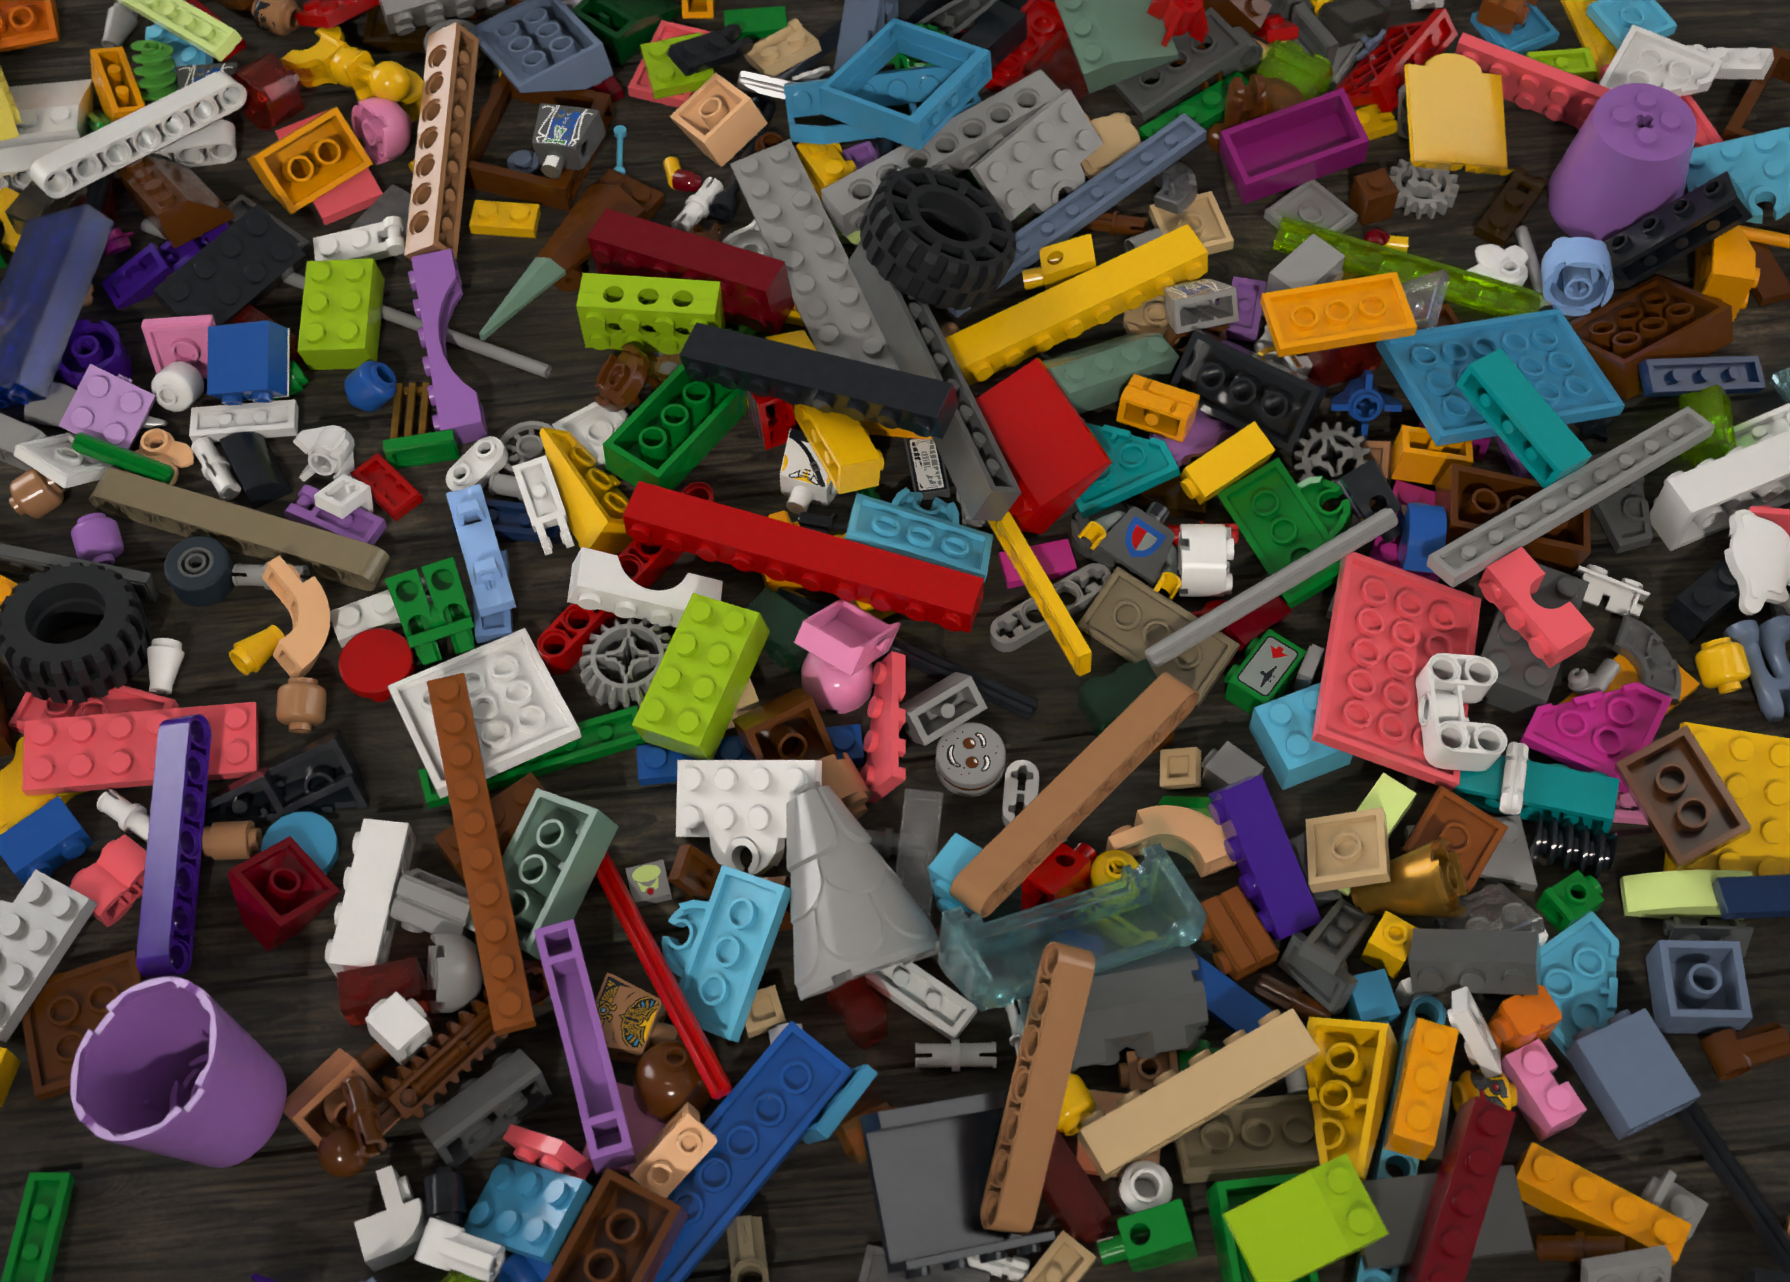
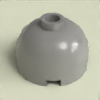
(453, 972)

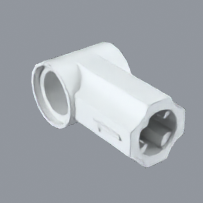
(450, 1248)

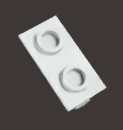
(1622, 593)

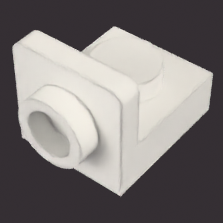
(344, 496)

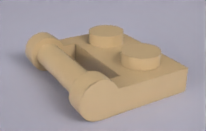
(783, 49)

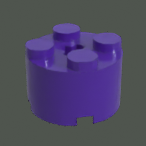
(94, 345)

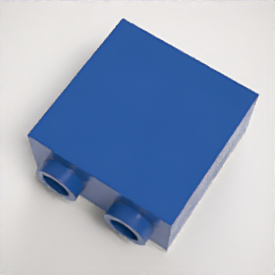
(248, 362)

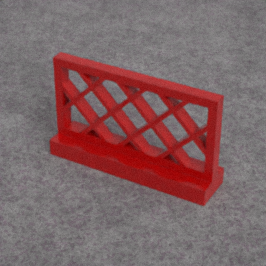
(1382, 71)

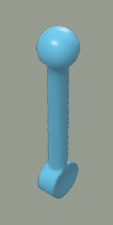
(620, 132)

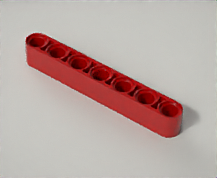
(634, 561)

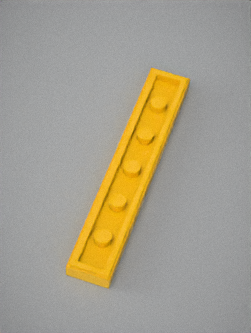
(1043, 594)

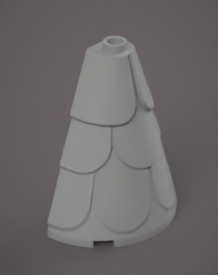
(845, 898)

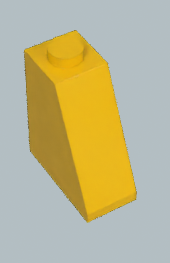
(1226, 464)

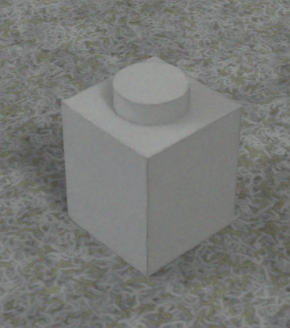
(1228, 767)

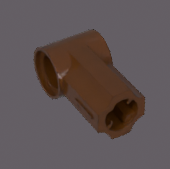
(1738, 1052)

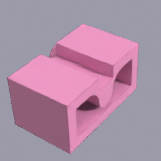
(1540, 1098)

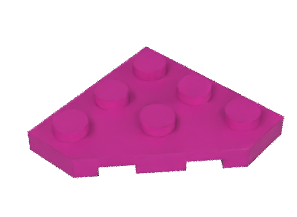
(1598, 728)

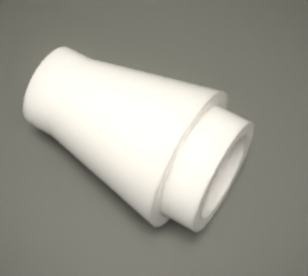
(163, 664)

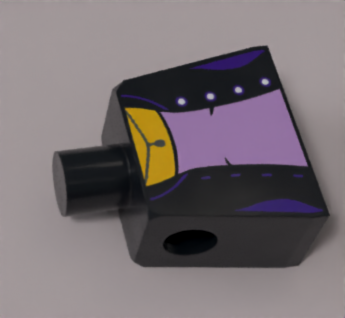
(1366, 484)

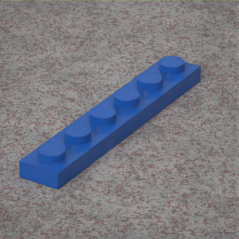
(659, 764)

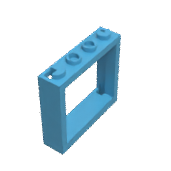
(968, 62)

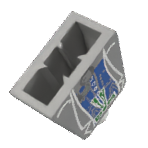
(1193, 305)

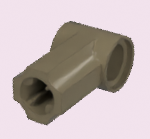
(747, 1249)

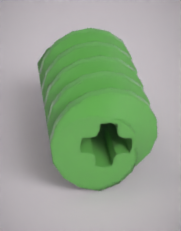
(156, 69)

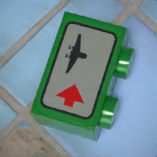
(1265, 672)

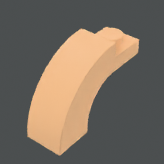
(309, 616)
(1178, 831)

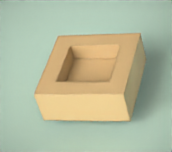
(1180, 768)
(765, 1012)

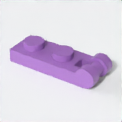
(357, 525)

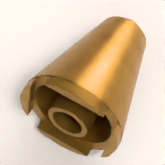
(1421, 884)

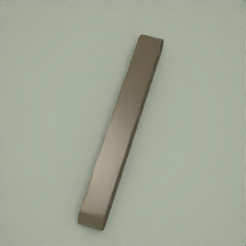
(239, 528)

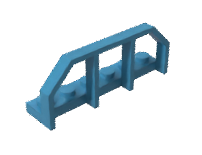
(884, 89)

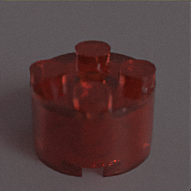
(270, 92)

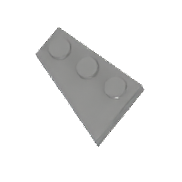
(1511, 858)

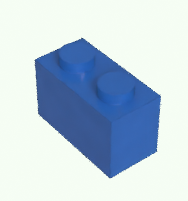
(43, 841)

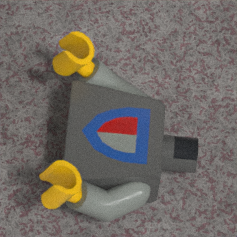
(1137, 545)

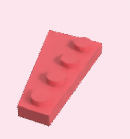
(882, 740)

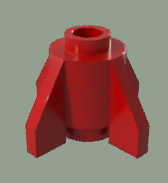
(1180, 18)

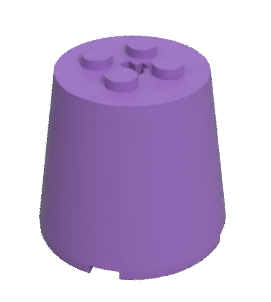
(1623, 162)
(177, 1077)

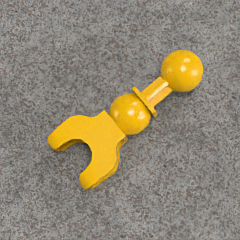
(339, 63)

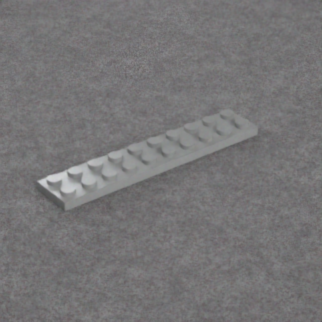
(815, 260)

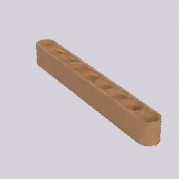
(1073, 795)

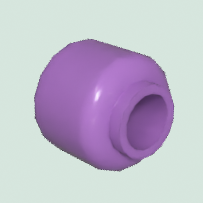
(97, 539)

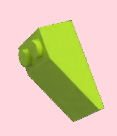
(1306, 1223)

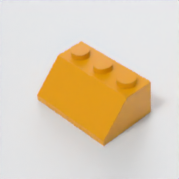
(310, 160)

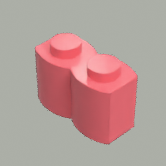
(113, 880)

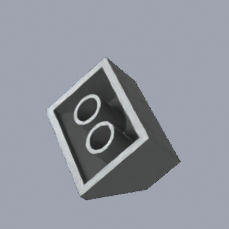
(485, 1108)

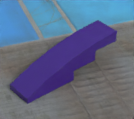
(151, 267)

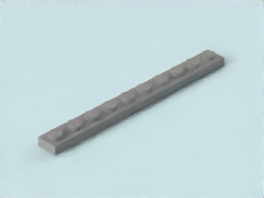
(1569, 496)

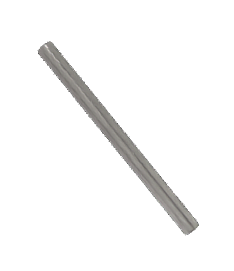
(1271, 587)

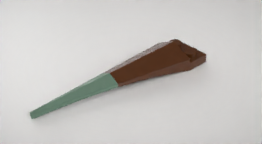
(569, 243)

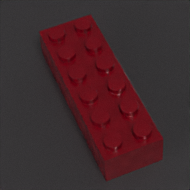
(752, 284)

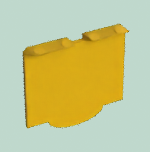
(1456, 116)

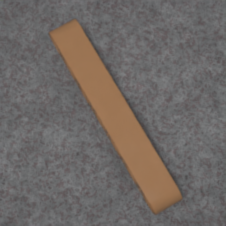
(1037, 1089)

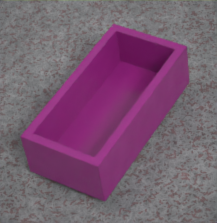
(1293, 146)

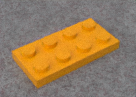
(1338, 314)

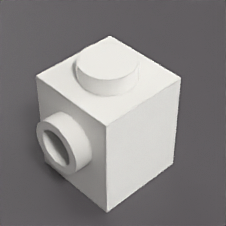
(399, 1027)

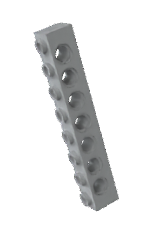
(952, 149)

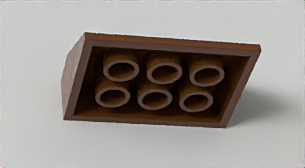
(1652, 323)

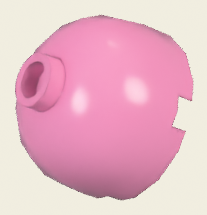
(383, 128)
(834, 688)

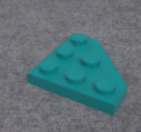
(1135, 468)

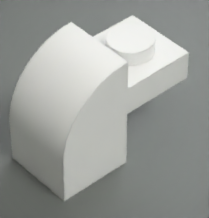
(396, 1232)

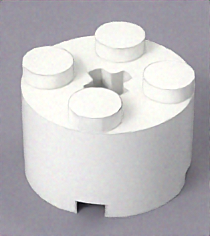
(1203, 560)

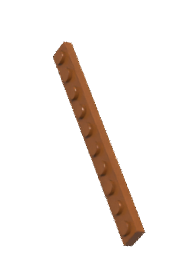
(481, 856)

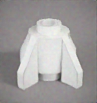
(328, 451)

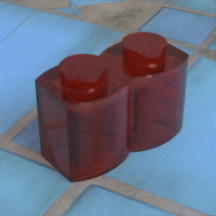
(862, 1012)

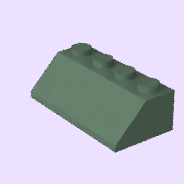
(1102, 371)
(552, 863)

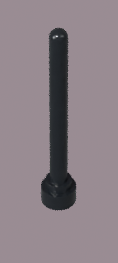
(725, 203)

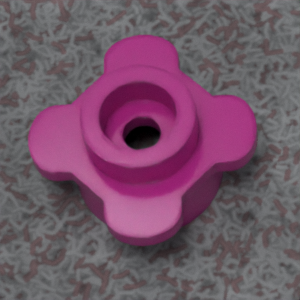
(118, 242)

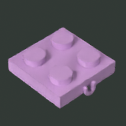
(108, 408)

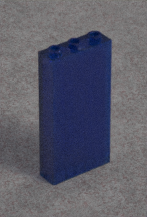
(44, 297)

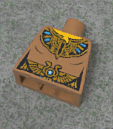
(631, 1019)

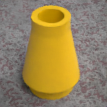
(254, 651)

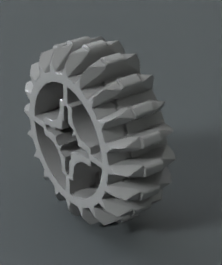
(612, 653)

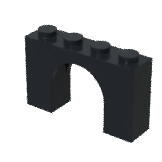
(996, 29)

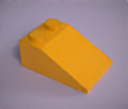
(1727, 269)

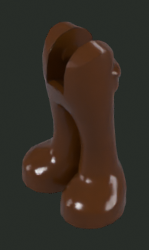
(1238, 101)

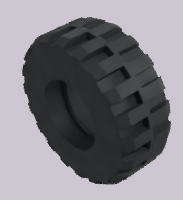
(937, 238)

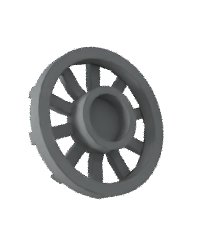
(527, 446)

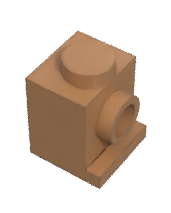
(1131, 1073)

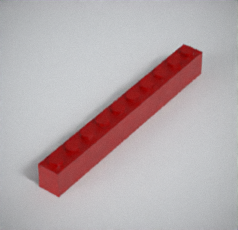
(804, 557)

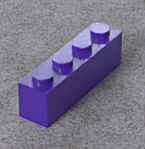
(1263, 857)

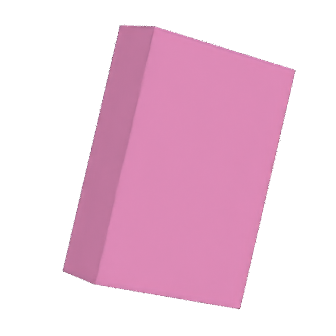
(846, 636)

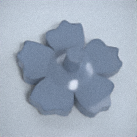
(1370, 44)

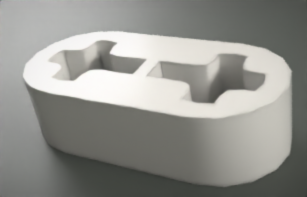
(1012, 795)

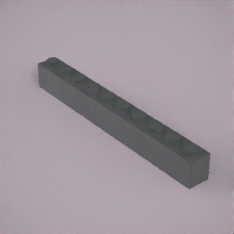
(921, 349)

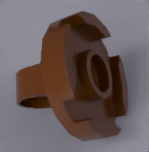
(623, 378)

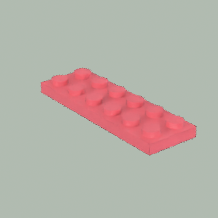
(1533, 83)
(121, 748)

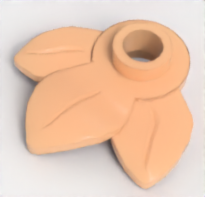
(170, 451)

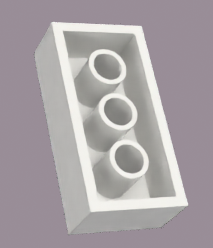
(1704, 498)

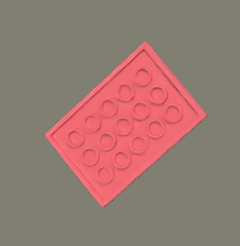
(1377, 645)

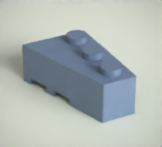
(860, 23)

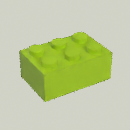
(341, 313)

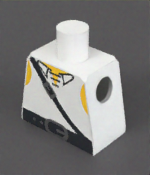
(803, 475)

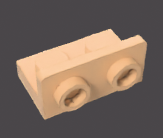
(673, 1152)

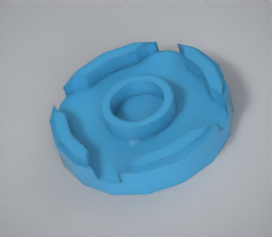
(311, 833)

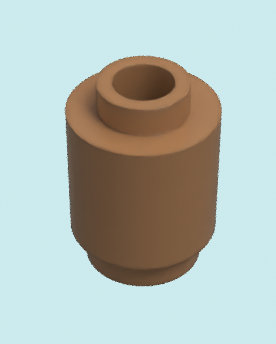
(231, 840)

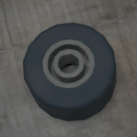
(199, 571)

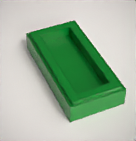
(757, 22)
(421, 449)

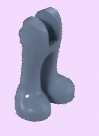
(1771, 636)

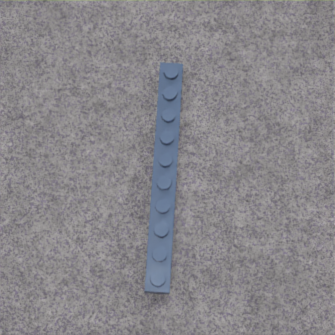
(1103, 192)

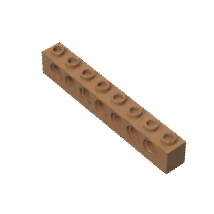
(442, 142)

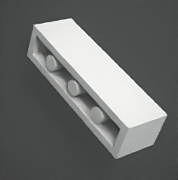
(363, 919)

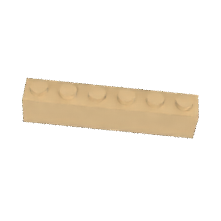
(1197, 1093)

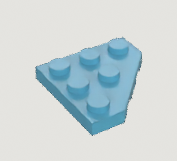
(1581, 977)

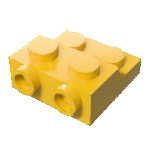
(824, 164)

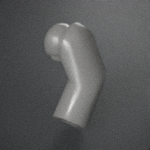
(1588, 683)

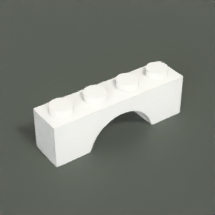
(602, 584)

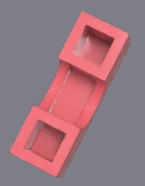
(1549, 632)

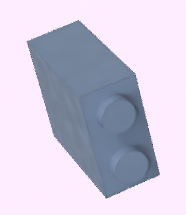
(1631, 1072)

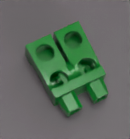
(437, 620)

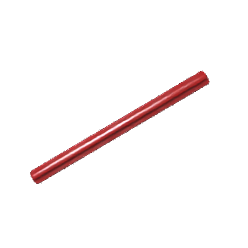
(663, 980)

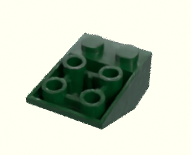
(624, 23)

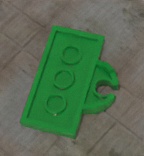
(1287, 522)

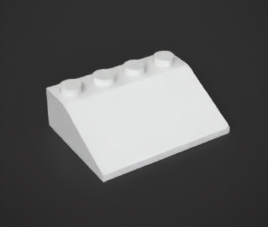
(52, 112)

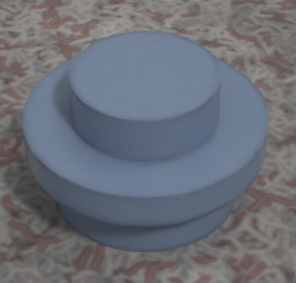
(523, 161)

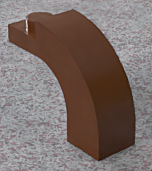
(698, 873)

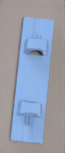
(480, 550)

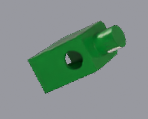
(1167, 1233)

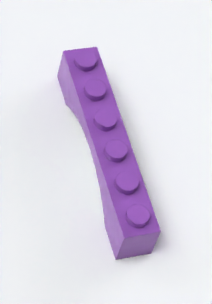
(439, 291)
(585, 1047)

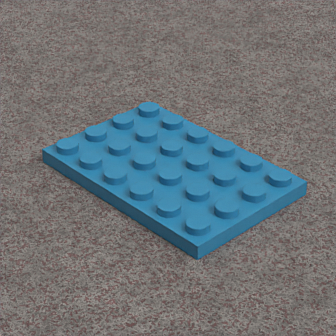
(1538, 344)

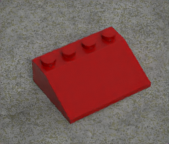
(1043, 445)

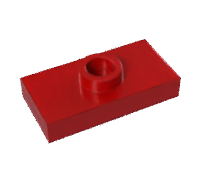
(1277, 28)
(388, 487)

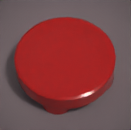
(375, 661)

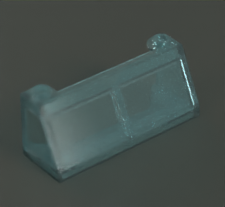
(1116, 921)

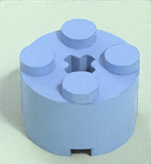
(1577, 275)

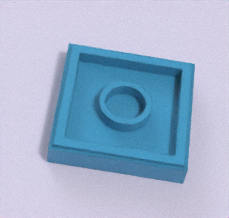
(1531, 36)
(840, 1105)

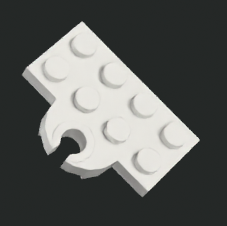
(740, 806)

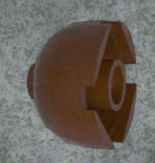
(667, 1081)

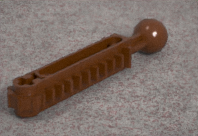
(427, 1075)

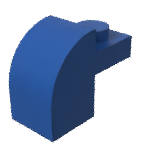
(1422, 534)

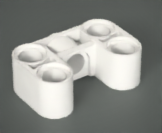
(1443, 713)

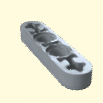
(1072, 584)

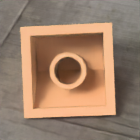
(719, 119)

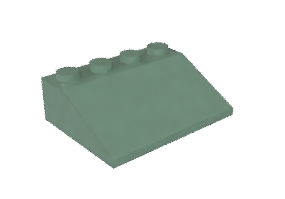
(1114, 39)

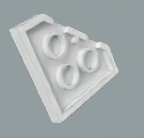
(1661, 62)

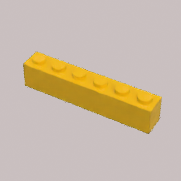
(837, 439)

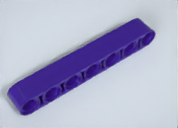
(174, 847)

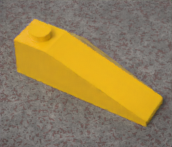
(588, 494)
(1350, 1086)

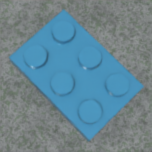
(528, 1209)

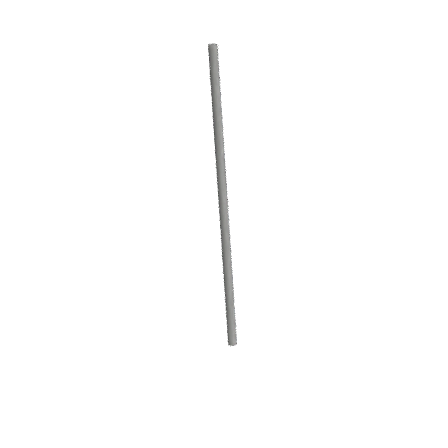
(410, 321)

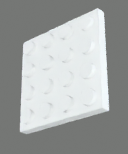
(511, 700)

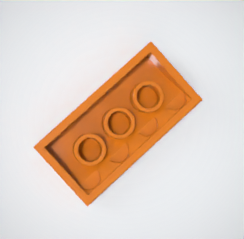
(27, 23)

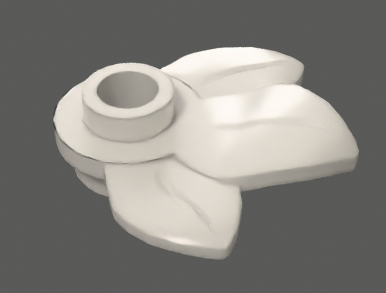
(1502, 264)

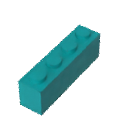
(1522, 418)
(1547, 790)

